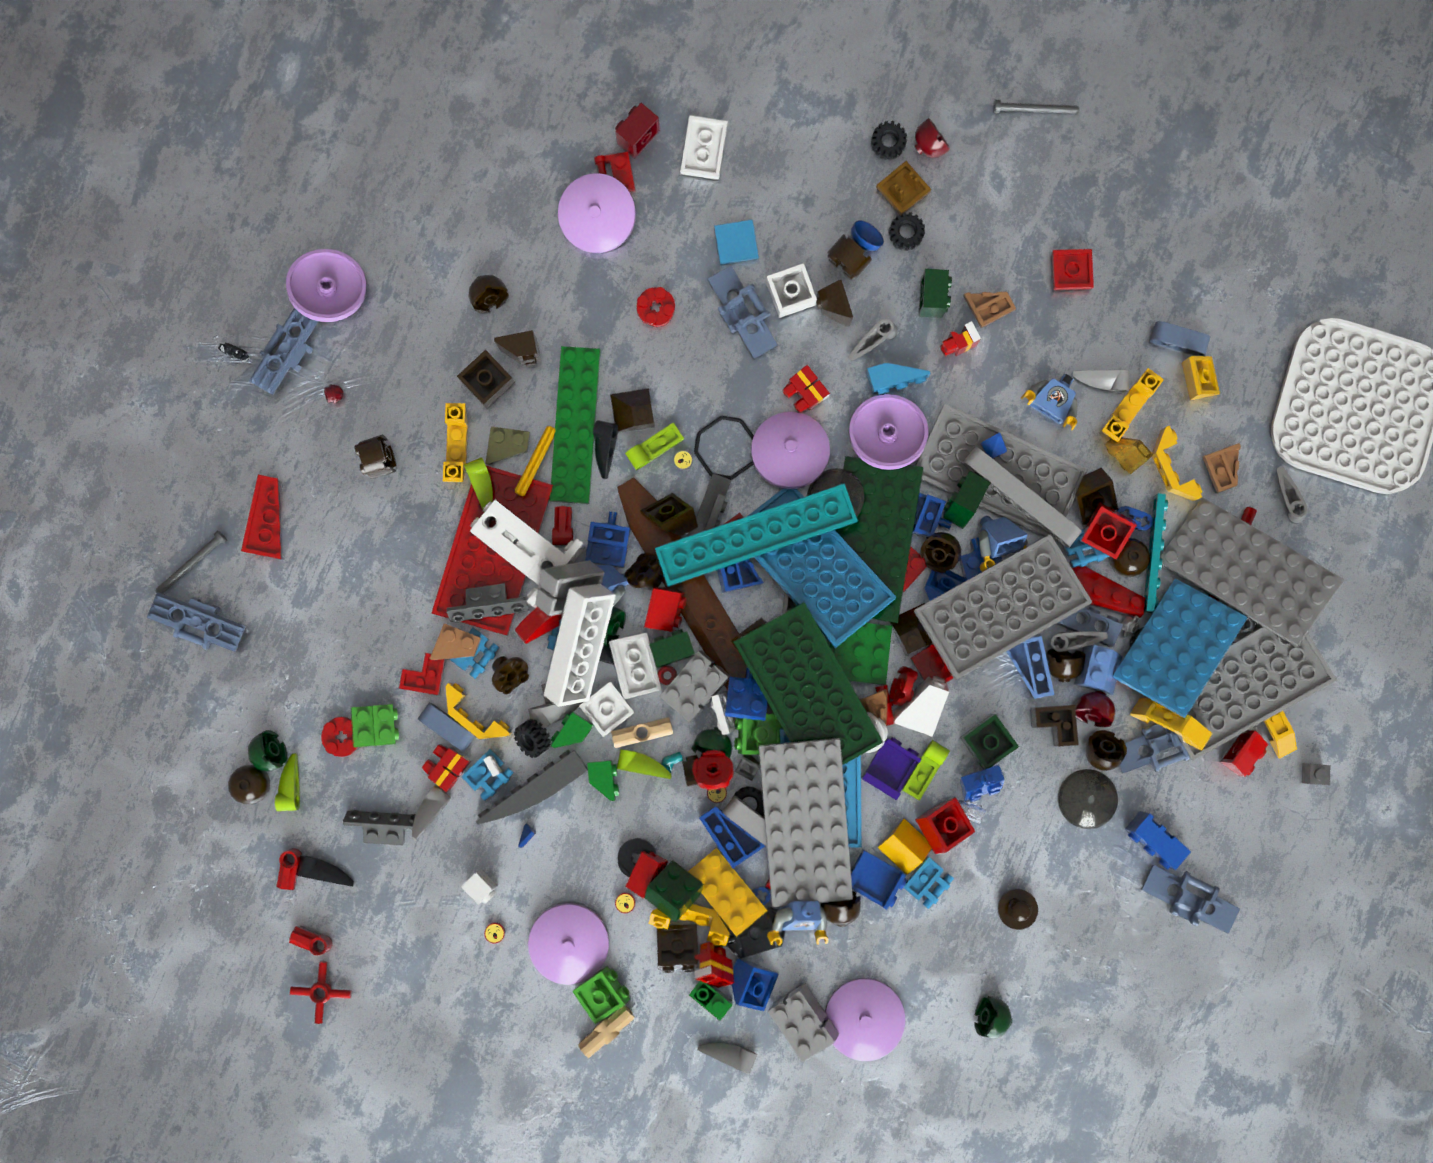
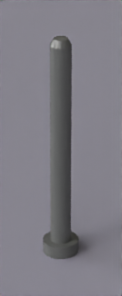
(998, 106)
(219, 538)

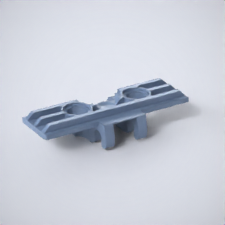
(737, 314)
(288, 353)
(197, 616)
(1156, 739)
(1188, 904)

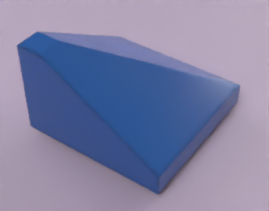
(994, 446)
(527, 833)

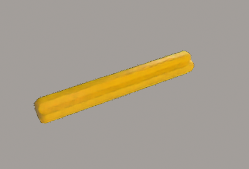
(535, 461)

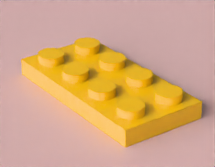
(727, 892)

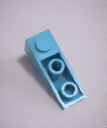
(891, 375)

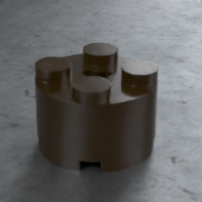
(848, 256)
(375, 457)

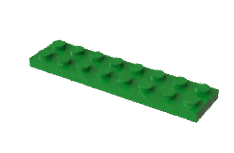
(575, 425)

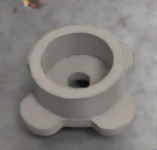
(1130, 625)

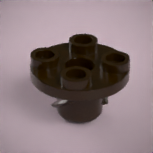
(645, 572)
(509, 673)
(1017, 909)

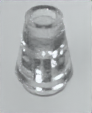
(973, 811)

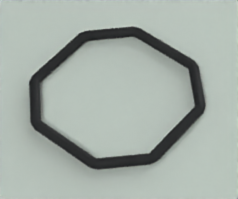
(709, 426)

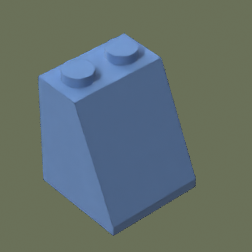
(1099, 669)

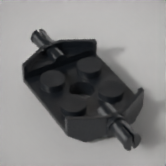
(746, 946)

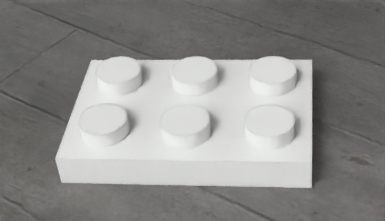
(704, 147)
(635, 665)

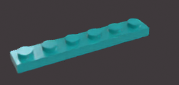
(1156, 544)

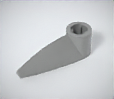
(874, 338)
(1104, 379)
(1291, 496)
(1076, 640)
(551, 713)
(428, 810)
(732, 1055)

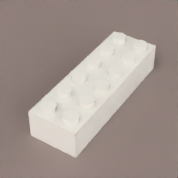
(579, 644)

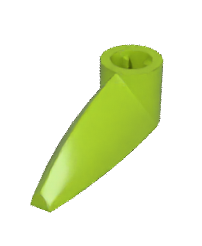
(480, 480)
(642, 764)
(289, 789)

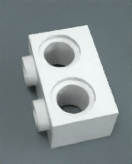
(480, 887)

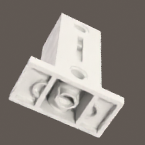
(521, 544)

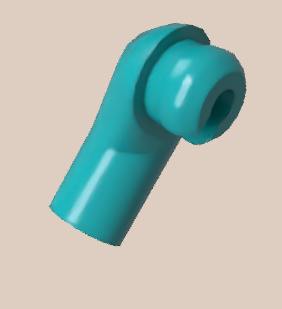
(670, 760)

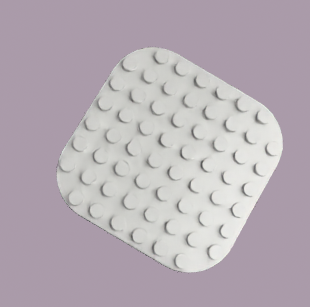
(1356, 406)

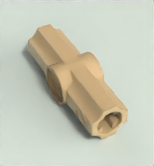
(629, 735)
(606, 1031)

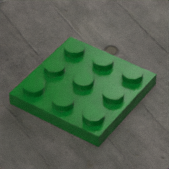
(865, 654)

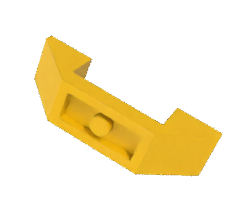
(1131, 404)
(456, 442)
(1189, 490)
(454, 697)
(1189, 728)
(1282, 734)
(700, 915)

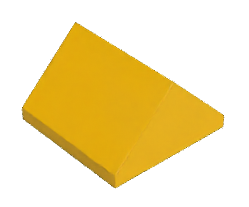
(1200, 377)
(905, 847)

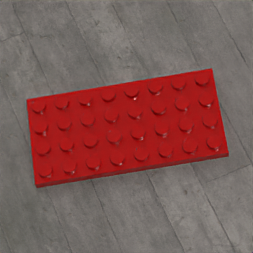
(477, 564)

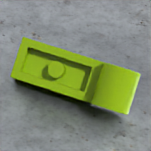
(654, 446)
(925, 770)

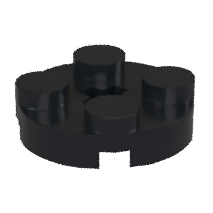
(628, 849)

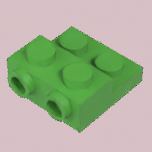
(374, 725)
(755, 733)
(602, 994)

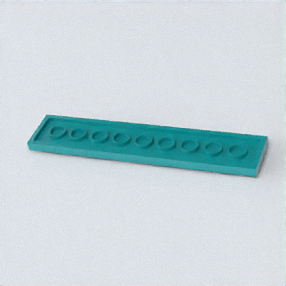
(756, 535)

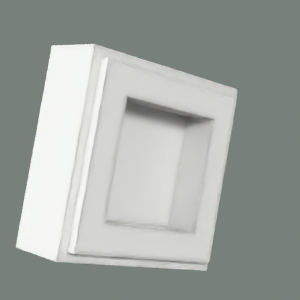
(492, 765)

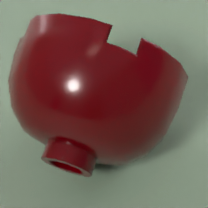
(930, 140)
(1096, 708)

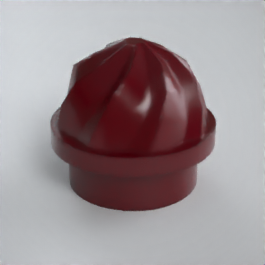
(333, 393)

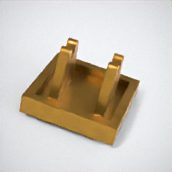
(903, 188)

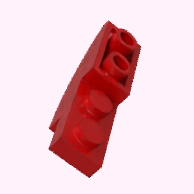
(536, 625)

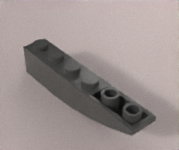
(538, 787)

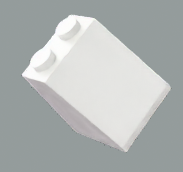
(924, 708)

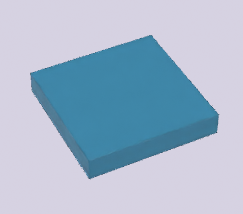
(736, 242)

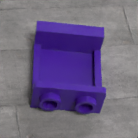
(891, 767)

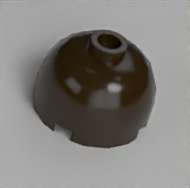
(487, 292)
(941, 552)
(1132, 559)
(1065, 664)
(1105, 750)
(248, 784)
(842, 911)

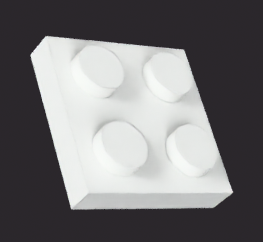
(607, 709)

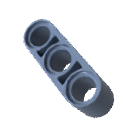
(1180, 338)
(446, 726)

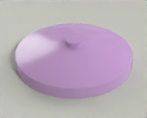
(596, 213)
(326, 285)
(888, 431)
(790, 450)
(568, 943)
(866, 1018)

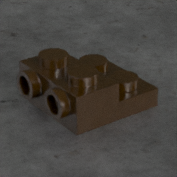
(677, 948)

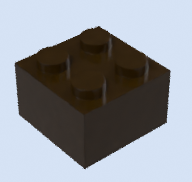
(486, 379)

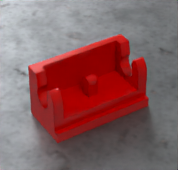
(645, 871)

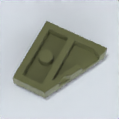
(506, 443)

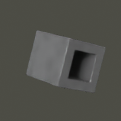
(1316, 774)

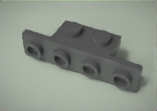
(712, 504)
(487, 602)
(380, 827)

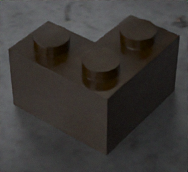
(1062, 721)

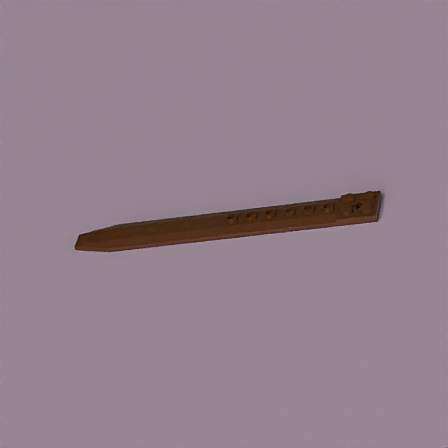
(702, 608)

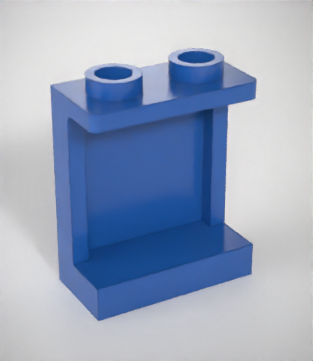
(876, 879)

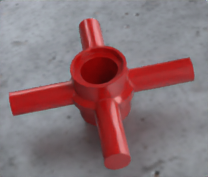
(312, 992)

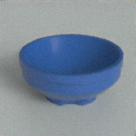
(866, 236)

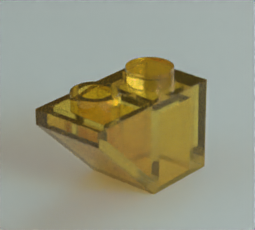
(1129, 452)

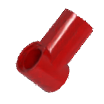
(562, 531)
(287, 873)
(308, 940)

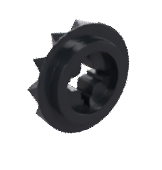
(234, 352)

